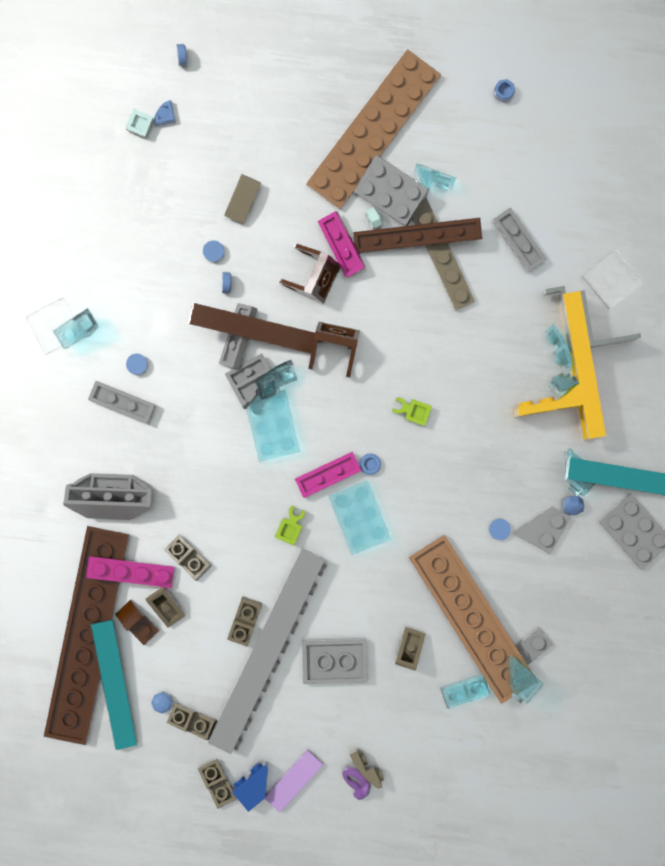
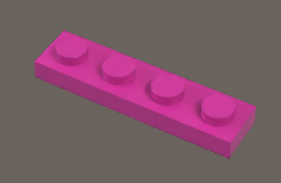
(129, 571)

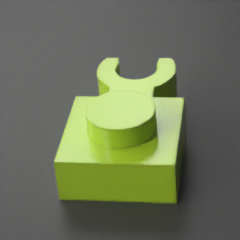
(415, 412)
(289, 529)

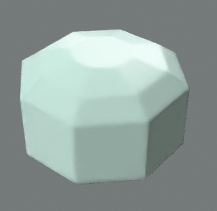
(374, 218)

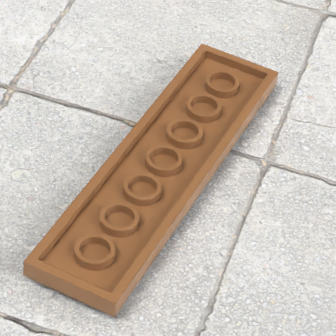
(373, 129)
(468, 613)

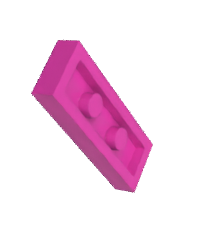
(341, 244)
(328, 474)

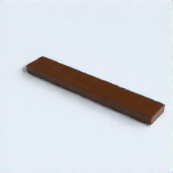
(418, 235)
(251, 328)

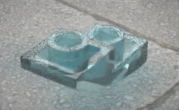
(562, 353)
(276, 377)
(562, 383)
(465, 691)

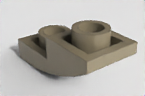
(242, 198)
(187, 557)
(244, 621)
(191, 721)
(371, 774)
(217, 783)

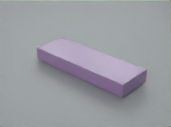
(293, 781)

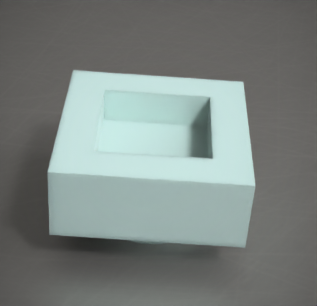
(139, 123)

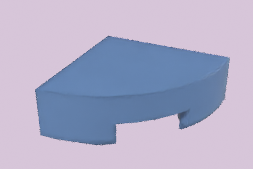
(164, 114)

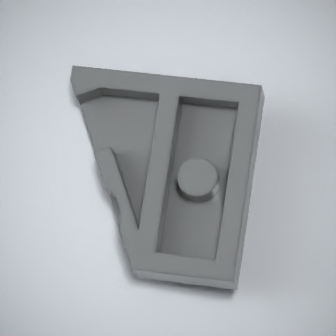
(244, 379)
(545, 529)

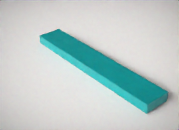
(615, 476)
(113, 684)

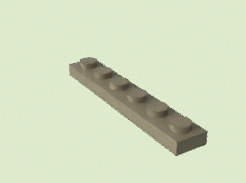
(445, 262)

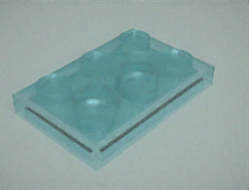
(273, 427)
(359, 517)

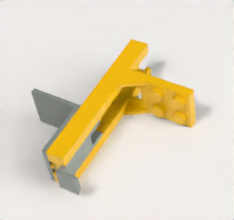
(579, 341)

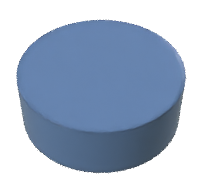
(181, 54)
(213, 251)
(226, 282)
(136, 364)
(370, 464)
(499, 529)

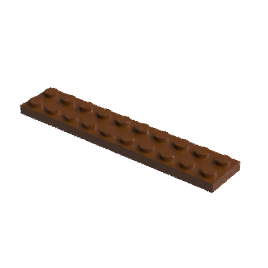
(78, 665)

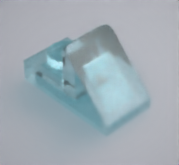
(427, 175)
(75, 329)

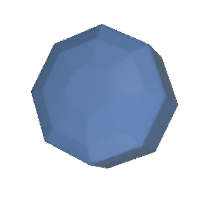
(504, 90)
(573, 505)
(162, 702)

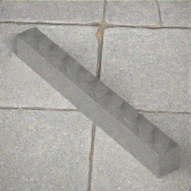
(266, 651)

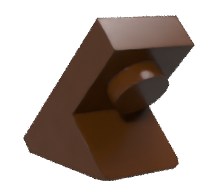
(137, 622)

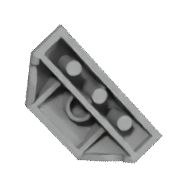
(108, 496)

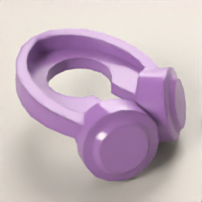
(361, 788)

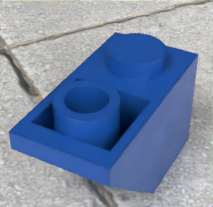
(252, 789)

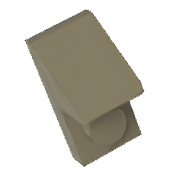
(165, 606)
(410, 649)

